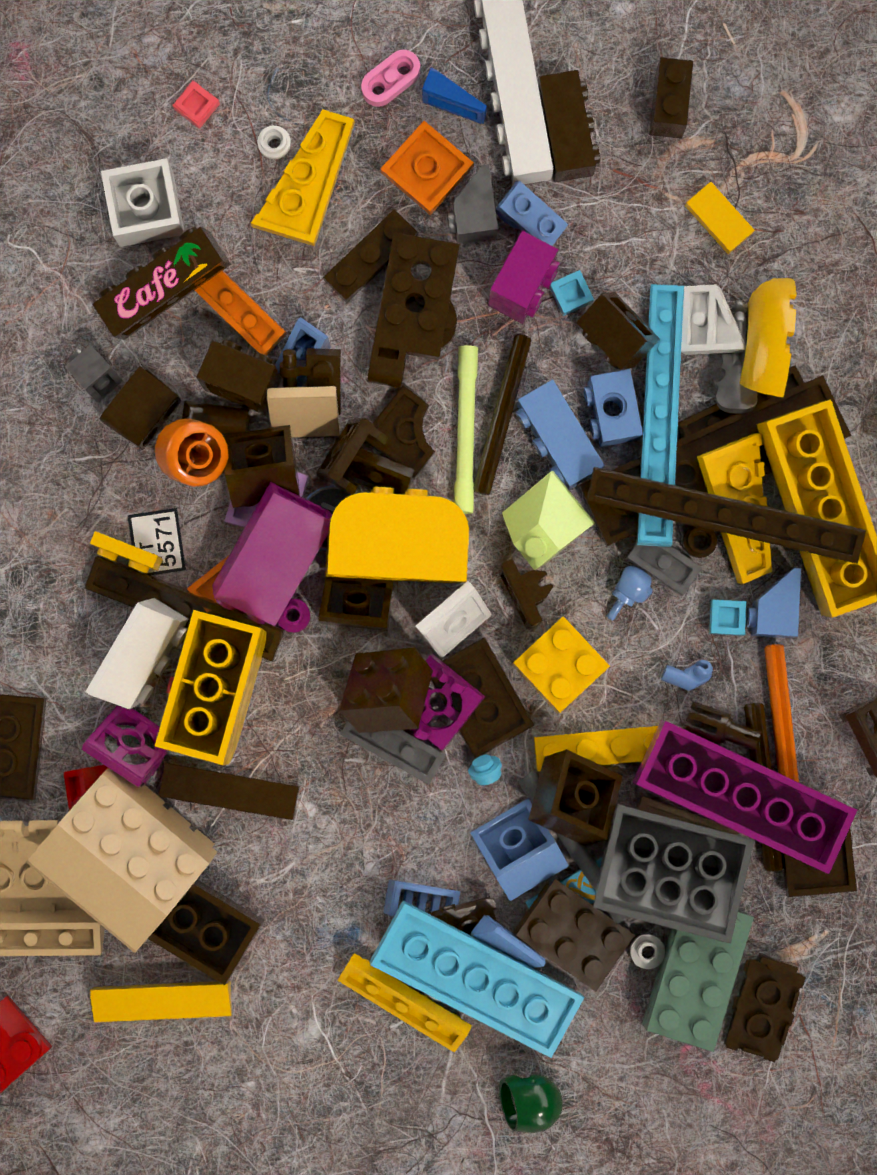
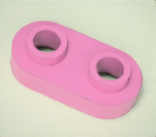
(388, 77)

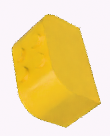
(398, 538)
(211, 688)

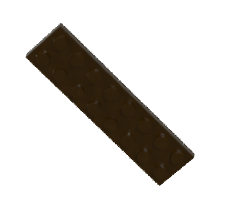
(619, 523)

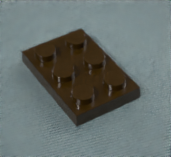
(573, 934)

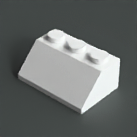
(138, 654)

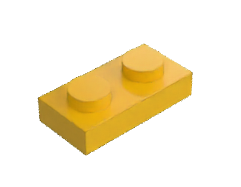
(112, 548)

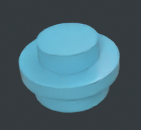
(485, 769)

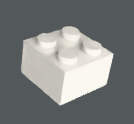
(142, 202)

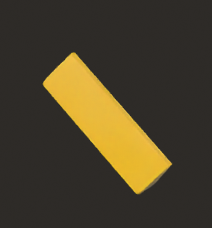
(161, 1001)

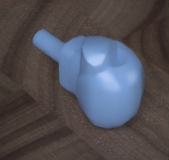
(631, 587)

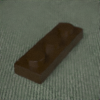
(367, 257)

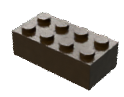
(208, 931)

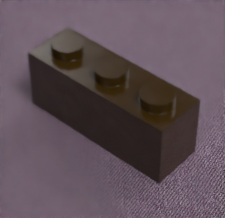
(568, 125)

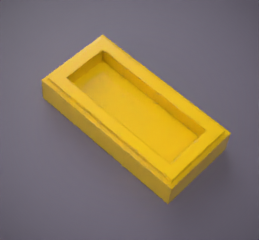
(719, 218)

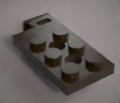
(408, 332)

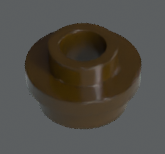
(710, 542)

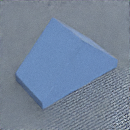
(301, 338)

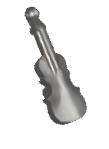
(731, 394)

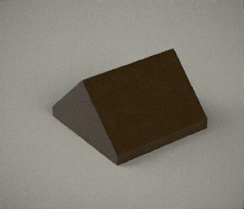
(356, 603)

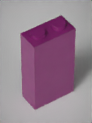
(272, 555)

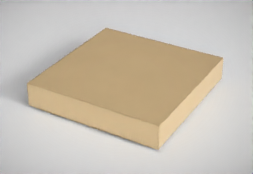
(306, 410)

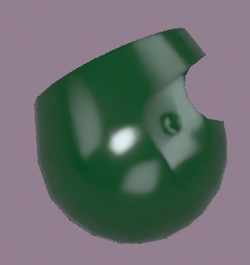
(536, 1102)

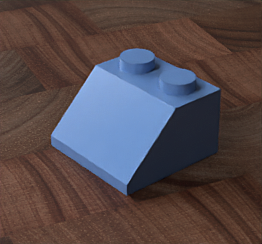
(519, 850)

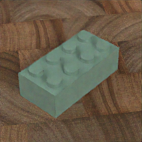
(695, 985)

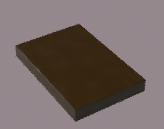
(500, 713)
(20, 745)

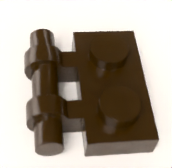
(320, 367)

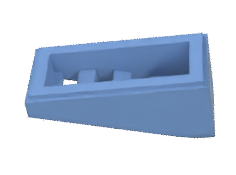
(395, 887)

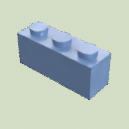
(558, 434)

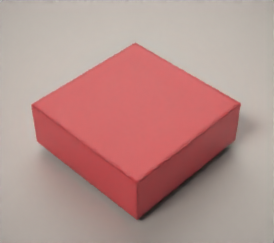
(196, 104)

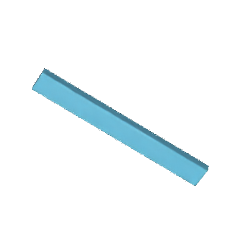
(661, 404)

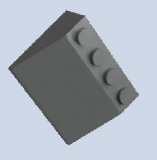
(673, 873)

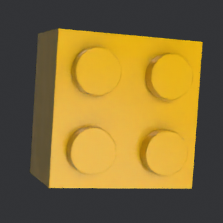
(560, 665)

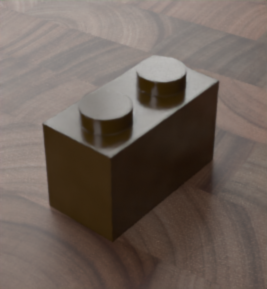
(671, 97)
(617, 331)

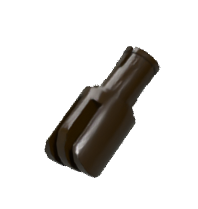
(725, 728)

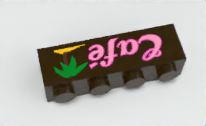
(161, 282)

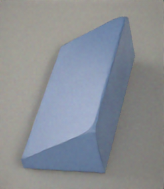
(502, 939)

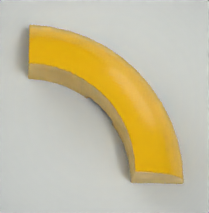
(769, 324)

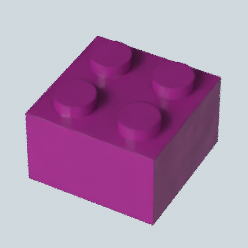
(521, 280)

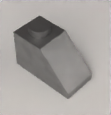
(475, 210)
(93, 372)

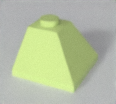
(545, 520)

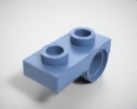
(529, 213)

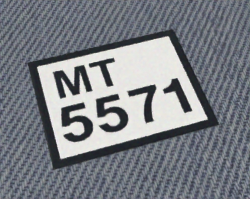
(161, 535)

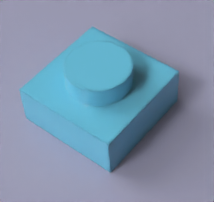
(571, 293)
(727, 617)

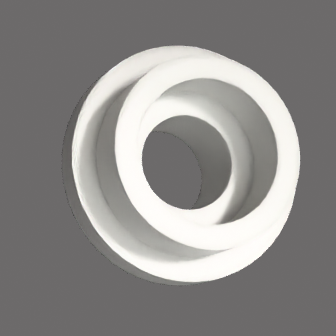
(269, 134)
(643, 941)

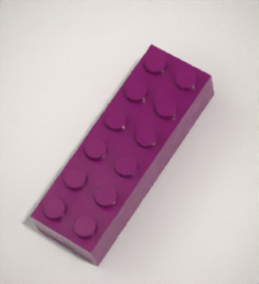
(745, 796)

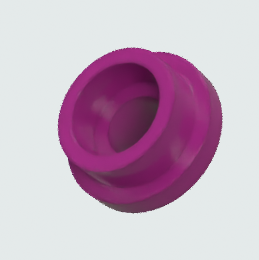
(303, 620)

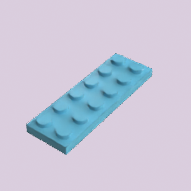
(476, 979)

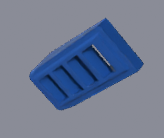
(450, 97)

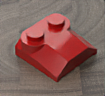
(19, 1043)

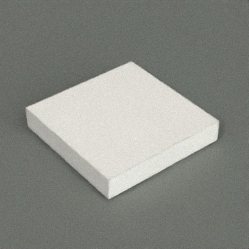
(454, 619)

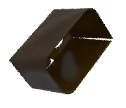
(140, 408)

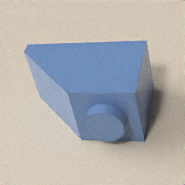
(777, 609)

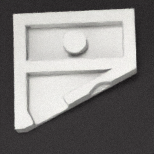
(708, 322)

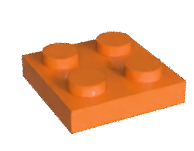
(427, 167)

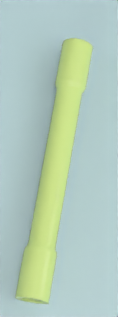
(465, 432)

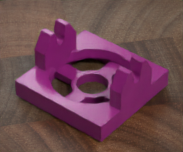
(454, 683)
(96, 746)

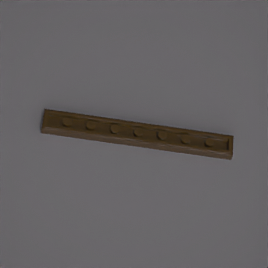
(726, 515)

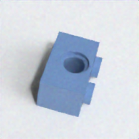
(615, 388)

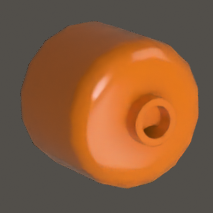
(191, 452)

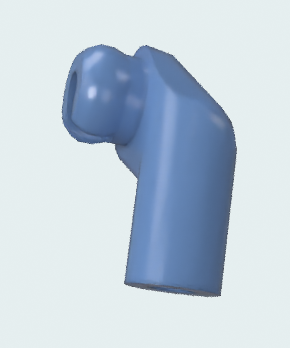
(689, 678)

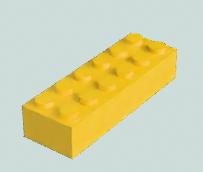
(821, 482)

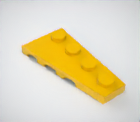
(304, 191)
(738, 474)

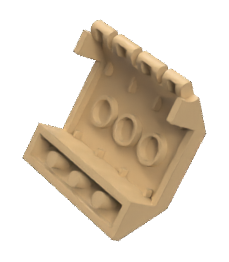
(123, 857)
(33, 912)

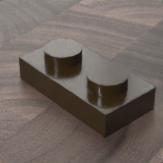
(376, 471)

